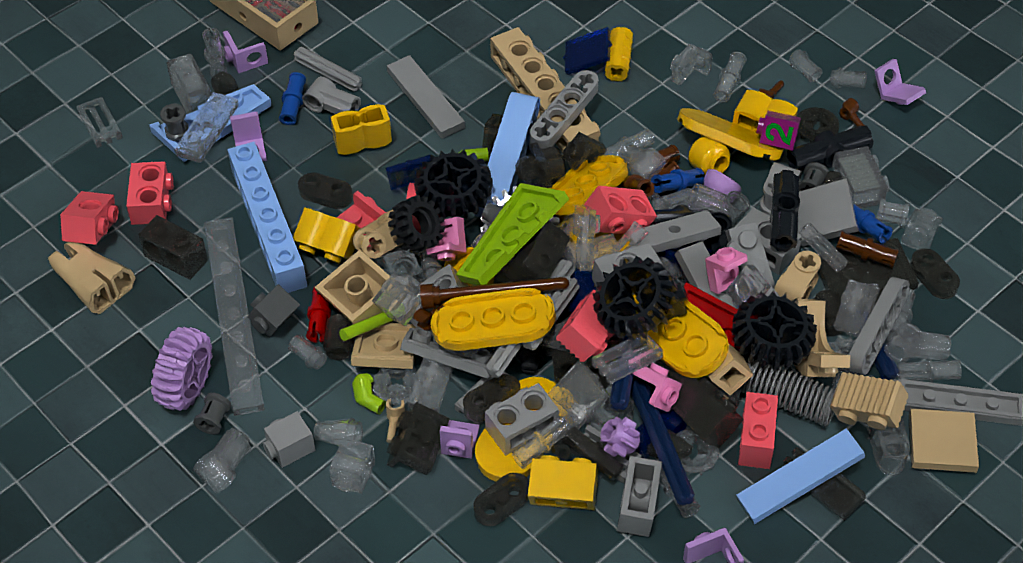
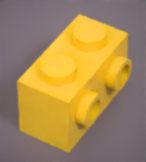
(563, 483)

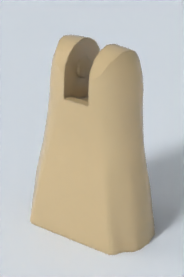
(92, 276)

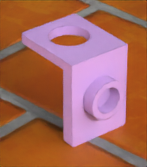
(239, 57)
(896, 90)
(247, 129)
(458, 439)
(711, 543)

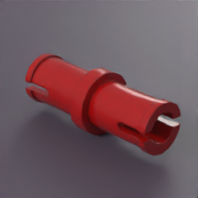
(317, 315)

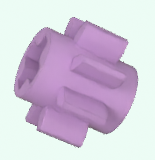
(620, 437)

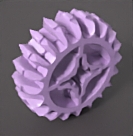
(181, 368)

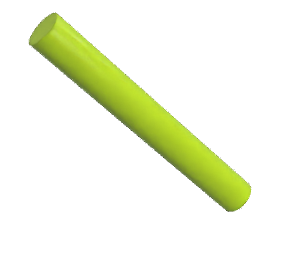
(364, 326)

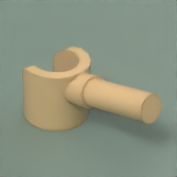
(393, 416)

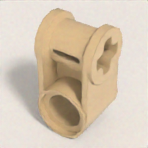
(381, 237)
(800, 276)

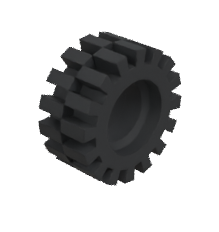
(404, 227)

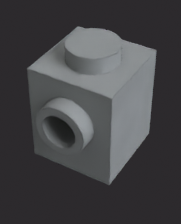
(288, 439)

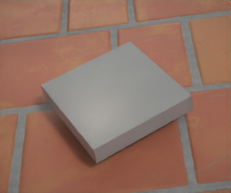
(828, 209)

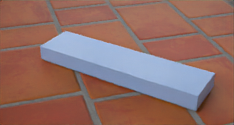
(800, 476)

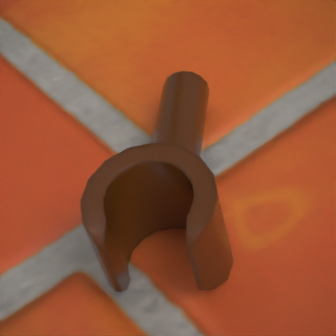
(772, 92)
(849, 111)
(424, 317)

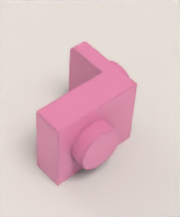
(452, 241)
(723, 268)
(666, 388)

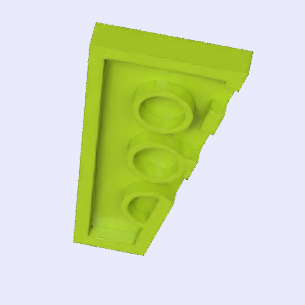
(513, 227)

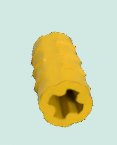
(620, 54)

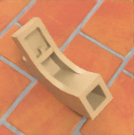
(822, 359)

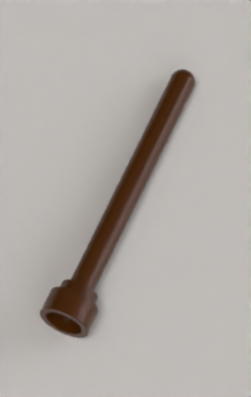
(433, 295)

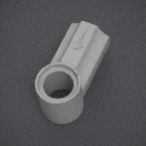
(326, 96)

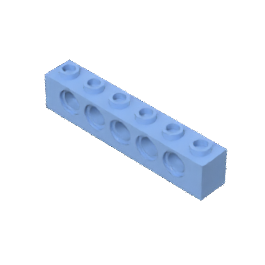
(267, 217)

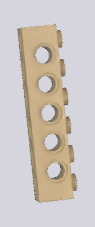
(532, 76)

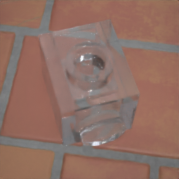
(399, 298)

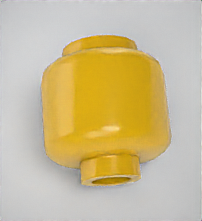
(709, 155)

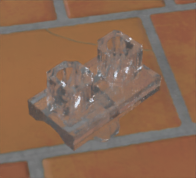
(856, 307)
(430, 384)

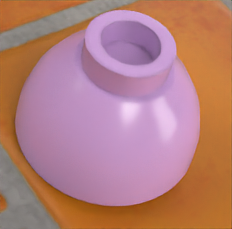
(720, 182)

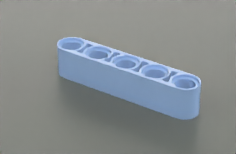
(511, 143)

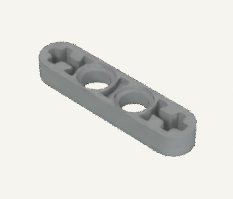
(561, 108)
(878, 325)

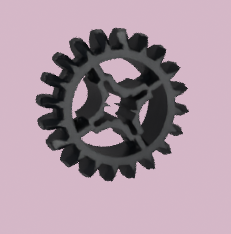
(455, 183)
(653, 290)
(768, 325)

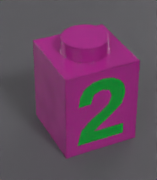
(778, 129)

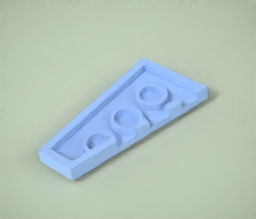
(249, 99)

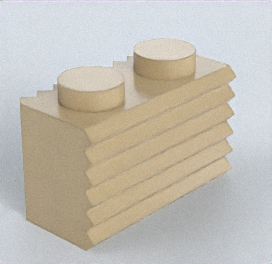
(869, 401)

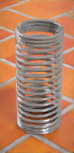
(769, 376)

